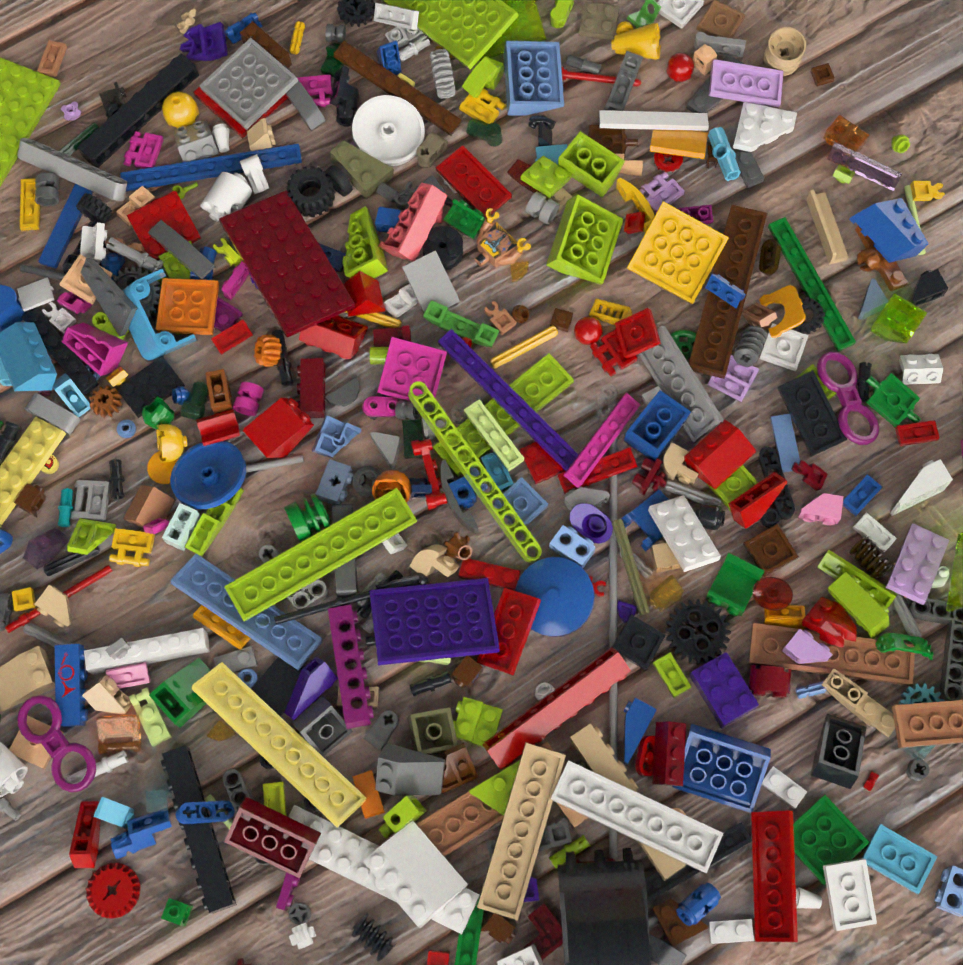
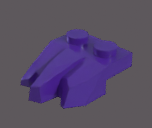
(205, 42)

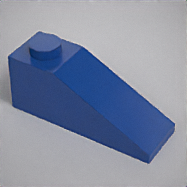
(635, 725)

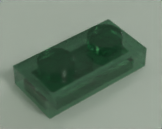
(411, 431)

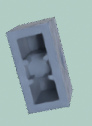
(335, 472)

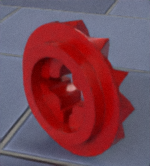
(676, 162)

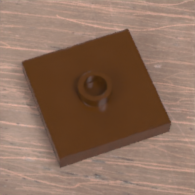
(770, 550)

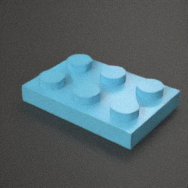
(899, 859)

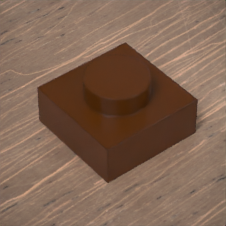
(822, 74)
(561, 319)

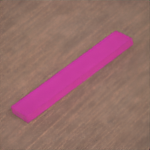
(601, 440)

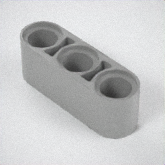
(52, 413)

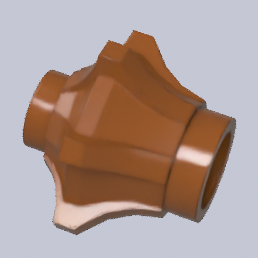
(458, 547)

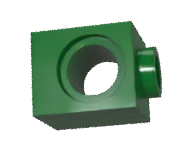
(176, 912)

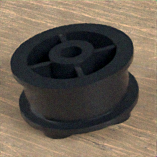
(447, 244)

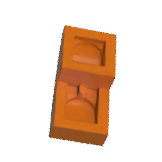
(366, 785)

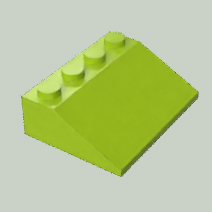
(584, 240)

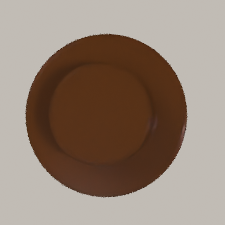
(520, 314)

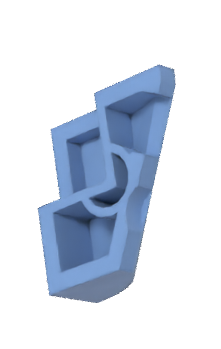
(334, 436)

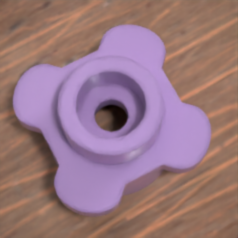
(73, 115)

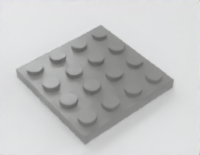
(248, 83)

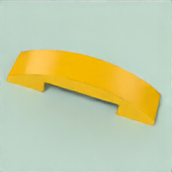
(630, 192)

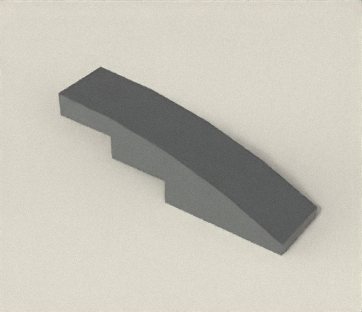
(181, 249)

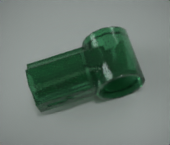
(484, 131)
(195, 405)

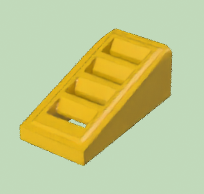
(621, 309)

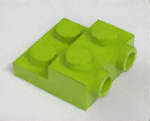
(476, 721)

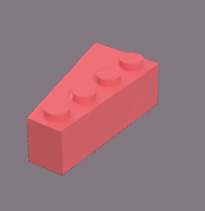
(414, 223)

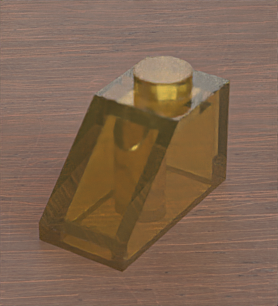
(666, 594)

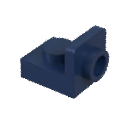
(420, 487)

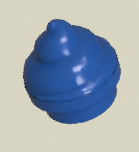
(180, 394)

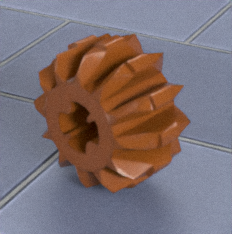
(98, 401)

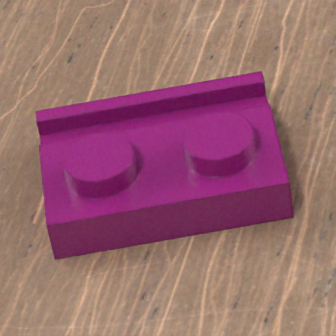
(225, 315)

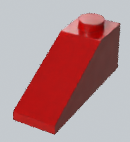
(755, 502)
(86, 836)

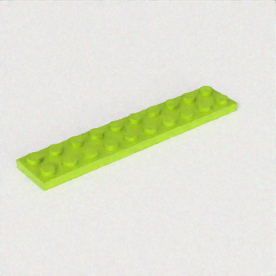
(320, 554)

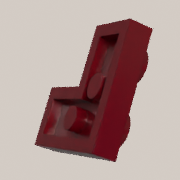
(549, 929)

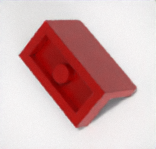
(218, 427)

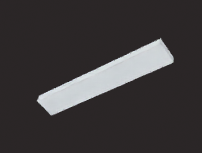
(653, 120)

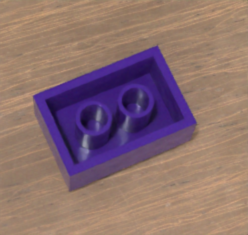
(724, 690)

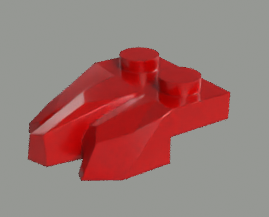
(831, 622)

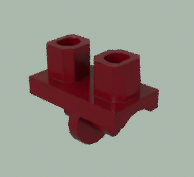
(652, 468)

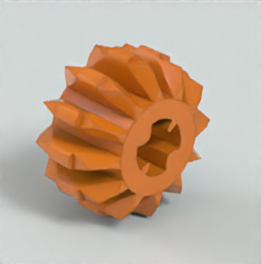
(267, 350)

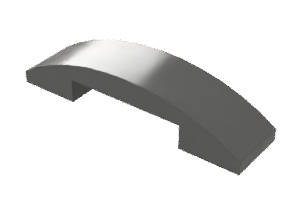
(624, 82)
(305, 106)
(465, 518)
(553, 836)

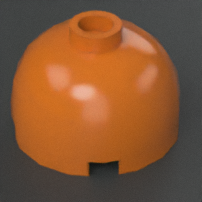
(389, 481)

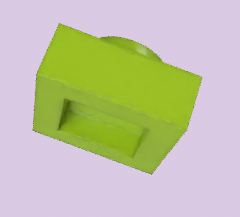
(843, 174)

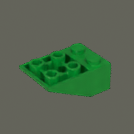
(176, 693)

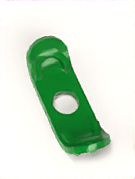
(895, 641)

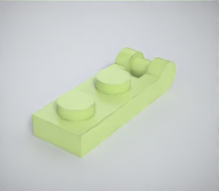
(150, 717)

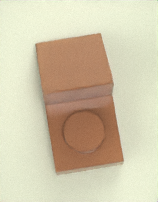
(759, 315)

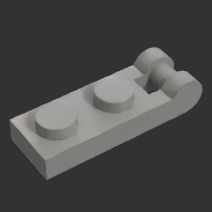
(721, 45)

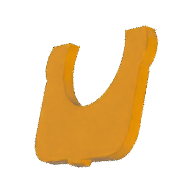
(793, 307)

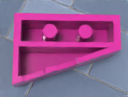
(95, 347)

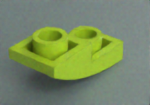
(480, 76)

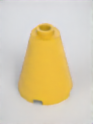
(640, 41)

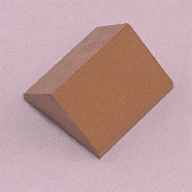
(148, 506)

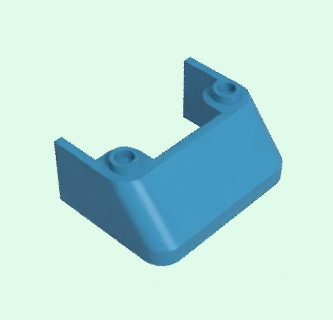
(150, 344)

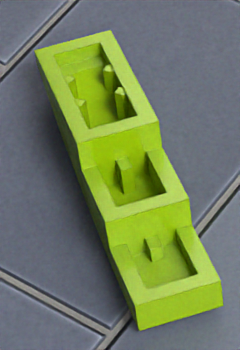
(211, 524)

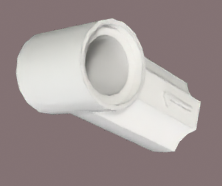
(253, 169)

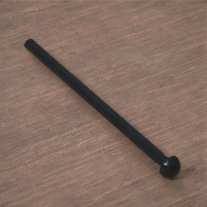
(412, 580)

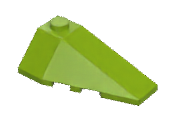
(363, 247)

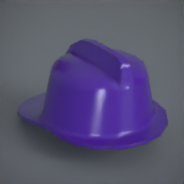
(591, 522)

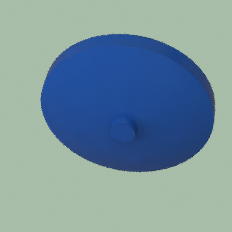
(208, 475)
(564, 594)

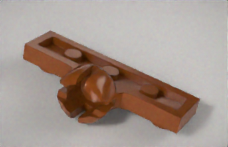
(874, 260)

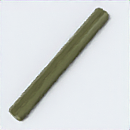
(630, 566)

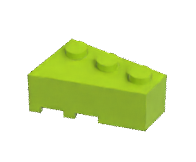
(860, 604)

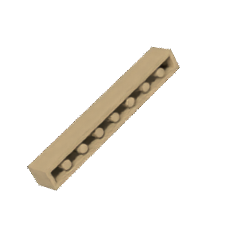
(600, 761)

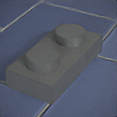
(749, 169)

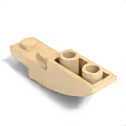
(859, 703)

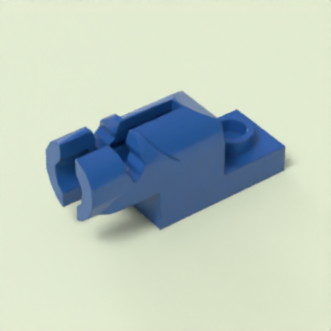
(140, 833)

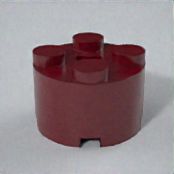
(770, 680)

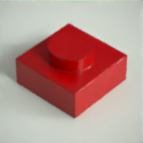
(634, 222)

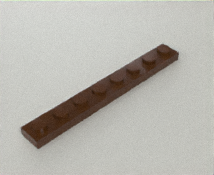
(397, 87)

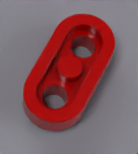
(645, 756)

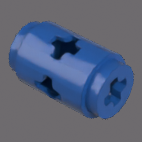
(692, 907)

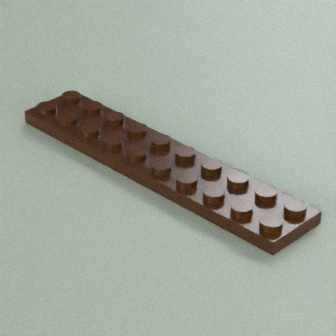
(720, 319)

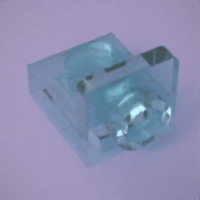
(157, 800)

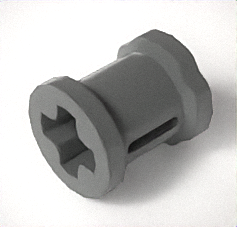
(917, 764)

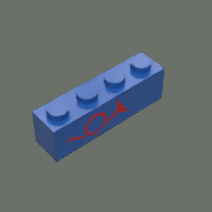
(70, 684)

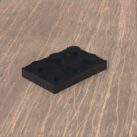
(151, 382)

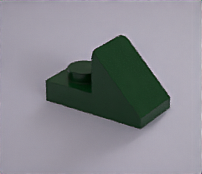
(331, 64)

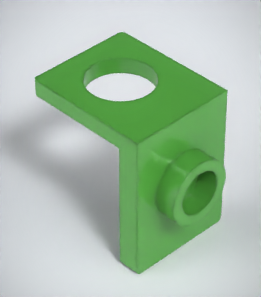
(643, 16)

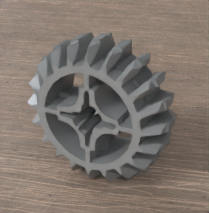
(442, 73)

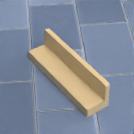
(826, 227)

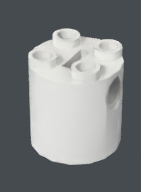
(226, 195)
(11, 771)

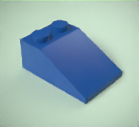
(656, 426)

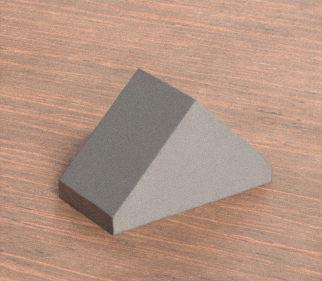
(388, 447)

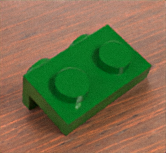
(464, 219)

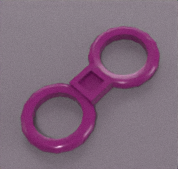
(848, 398)
(56, 743)

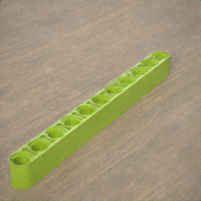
(473, 462)

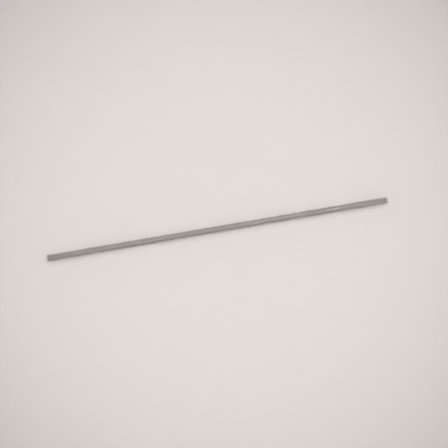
(613, 630)

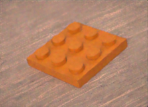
(187, 306)

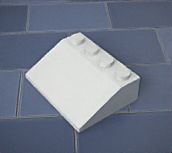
(415, 873)

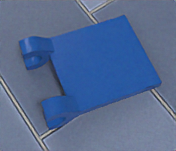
(643, 519)

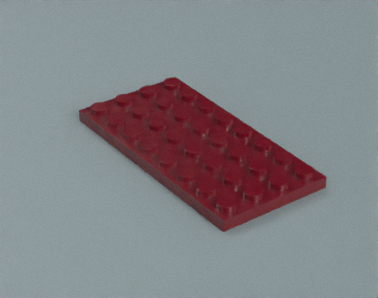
(287, 263)

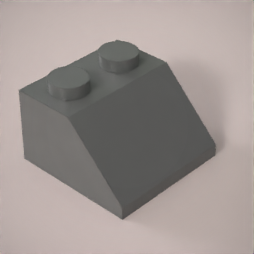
(322, 726)

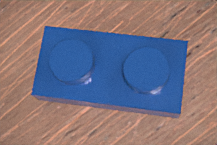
(861, 495)

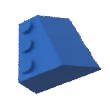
(891, 229)

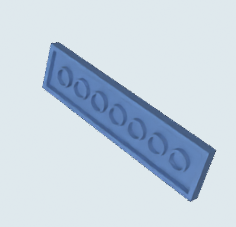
(206, 586)

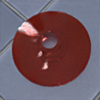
(772, 587)

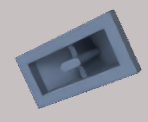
(873, 301)

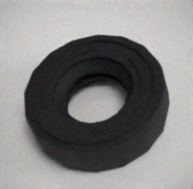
(339, 181)

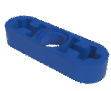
(213, 806)

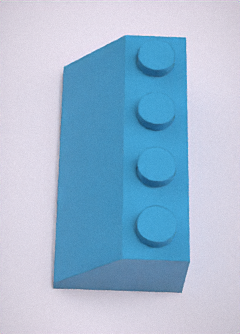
(26, 358)

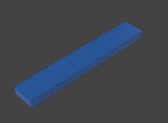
(63, 229)

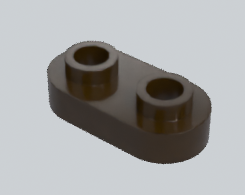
(769, 257)

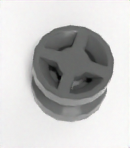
(295, 914)

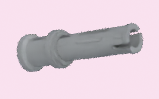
(142, 259)

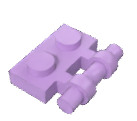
(668, 191)

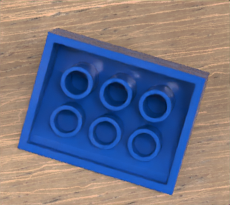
(723, 768)

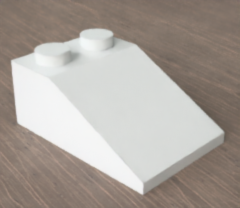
(929, 482)

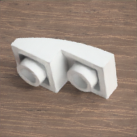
(403, 35)

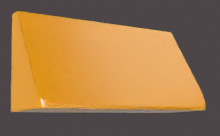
(789, 617)

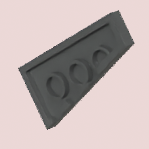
(701, 101)
(111, 298)

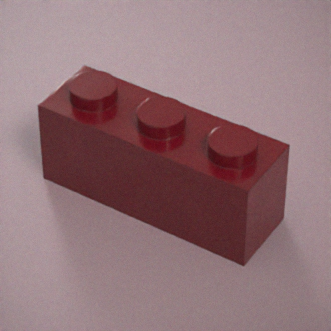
(312, 386)
(669, 753)

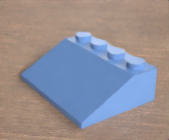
(532, 77)

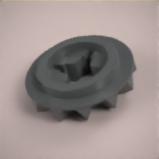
(359, 480)

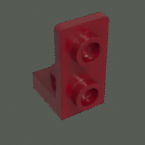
(383, 336)

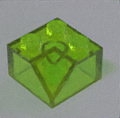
(898, 320)

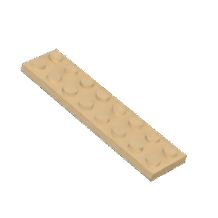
(521, 831)

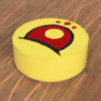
(51, 465)

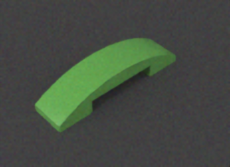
(446, 320)

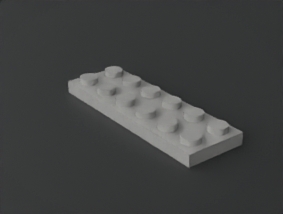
(680, 383)

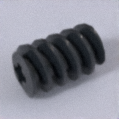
(372, 937)

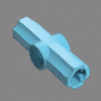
(724, 154)

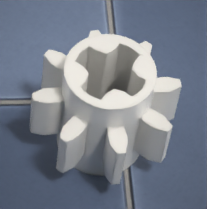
(302, 936)

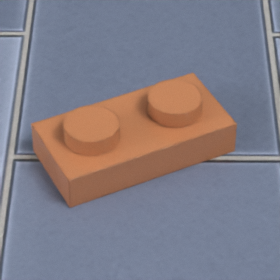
(52, 58)

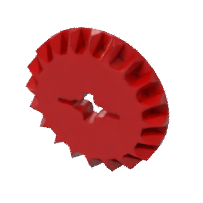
(127, 890)

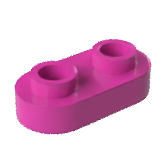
(382, 406)

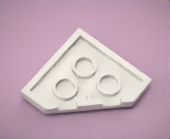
(762, 125)

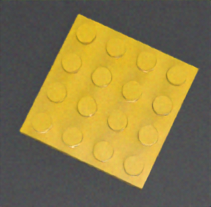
(677, 252)

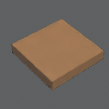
(720, 20)

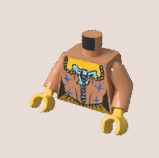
(496, 244)

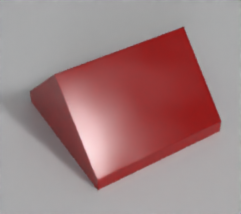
(365, 294)

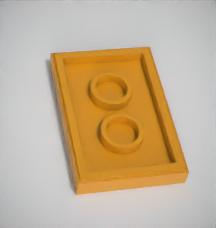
(679, 142)

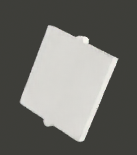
(35, 294)

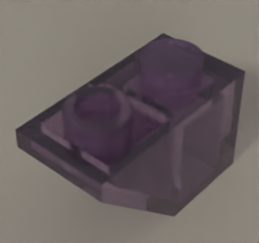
(45, 547)

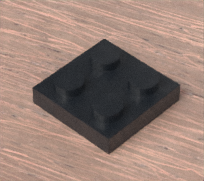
(638, 642)

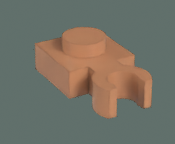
(500, 319)

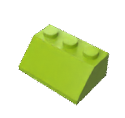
(591, 164)

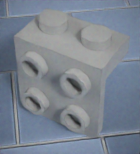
(195, 141)

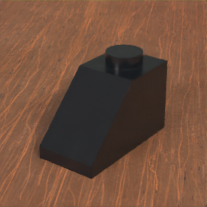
(928, 288)

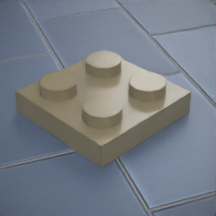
(599, 20)

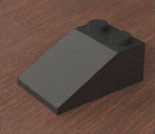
(408, 772)

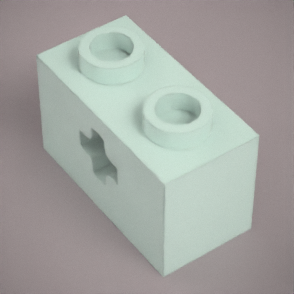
(181, 526)

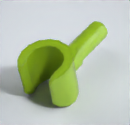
(181, 194)

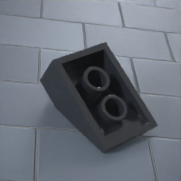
(839, 751)

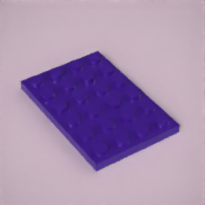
(433, 621)

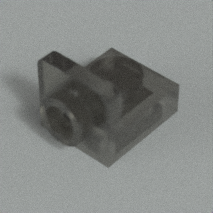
(113, 96)

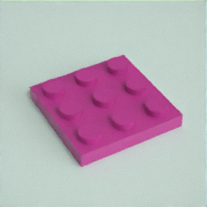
(410, 363)

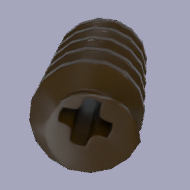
(870, 558)

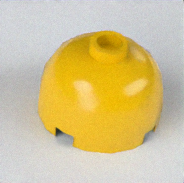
(180, 110)
(170, 442)

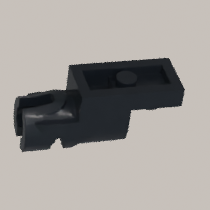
(344, 97)

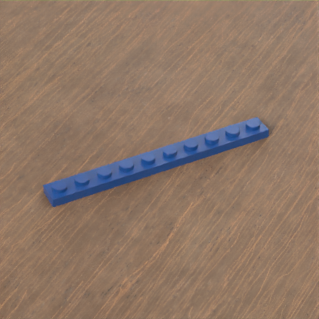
(209, 167)

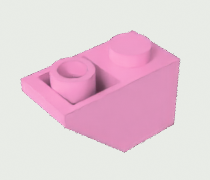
(825, 508)

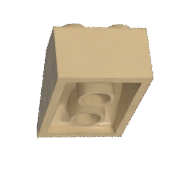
(25, 677)

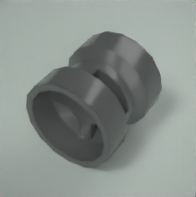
(335, 33)
(406, 410)

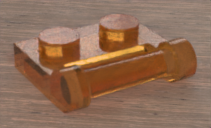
(118, 727)

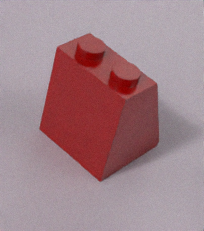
(279, 428)

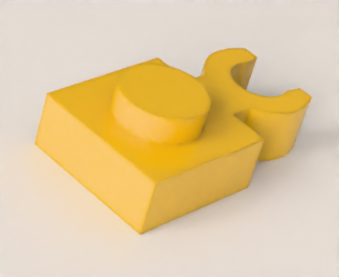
(924, 191)

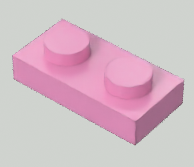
(129, 675)

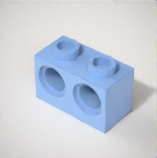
(569, 550)
(949, 887)

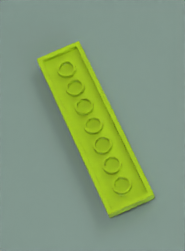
(535, 387)

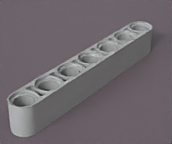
(72, 169)

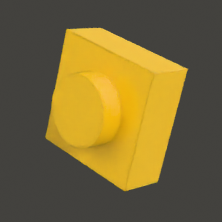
(117, 377)
(23, 599)

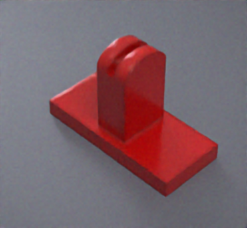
(871, 781)

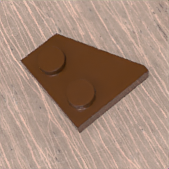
(457, 768)
(673, 927)

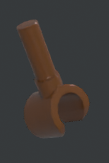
(711, 158)

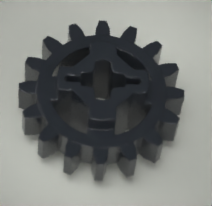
(348, 12)

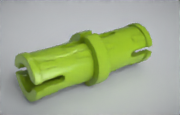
(576, 846)

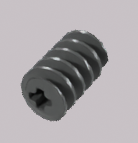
(750, 345)

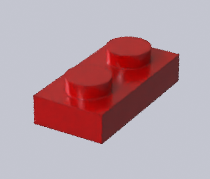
(232, 337)
(917, 433)

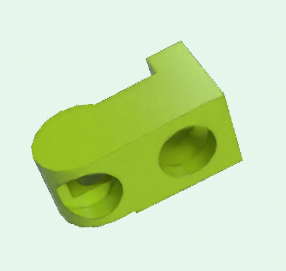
(561, 13)

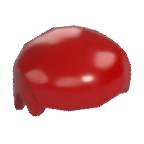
(680, 67)
(588, 330)

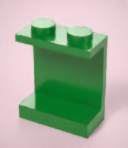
(734, 585)

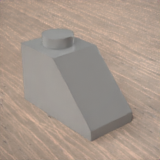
(585, 495)

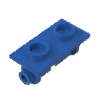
(233, 31)
(722, 289)

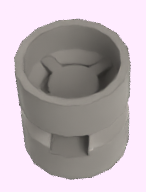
(543, 208)

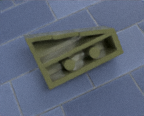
(360, 168)

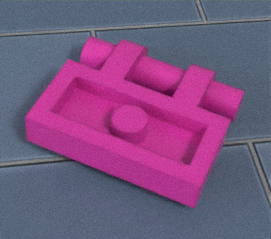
(319, 86)
(148, 152)

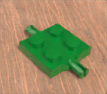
(893, 400)

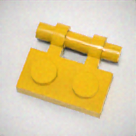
(480, 110)
(131, 540)

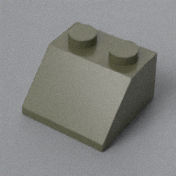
(432, 731)

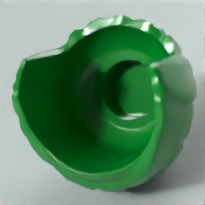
(157, 413)

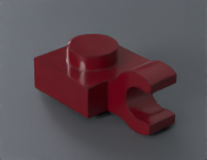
(813, 475)

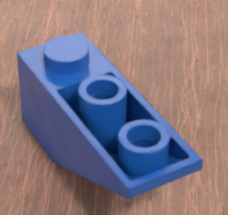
(389, 57)

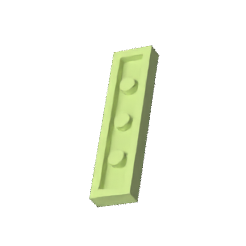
(494, 435)

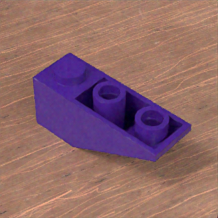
(310, 685)

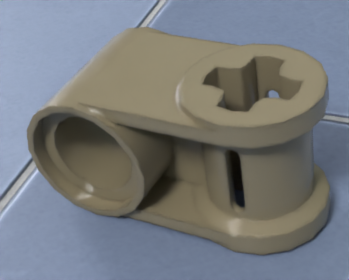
(431, 149)

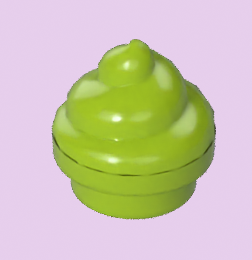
(900, 143)

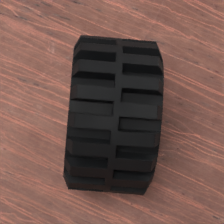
(306, 179)

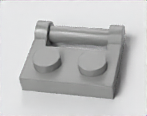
(96, 501)

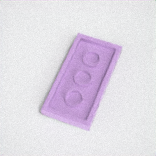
(746, 83)
(917, 564)

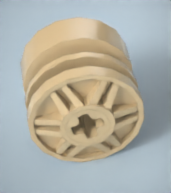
(784, 50)

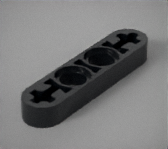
(777, 466)

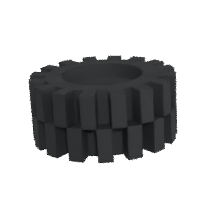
(94, 208)
(818, 315)

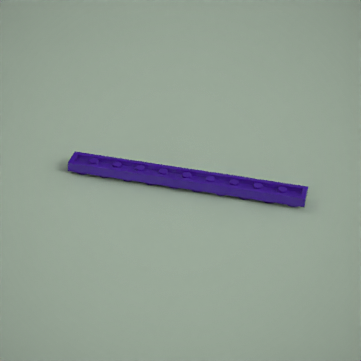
(508, 399)

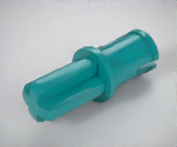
(65, 508)

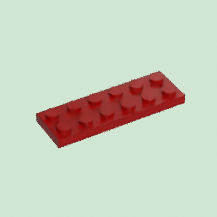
(774, 876)

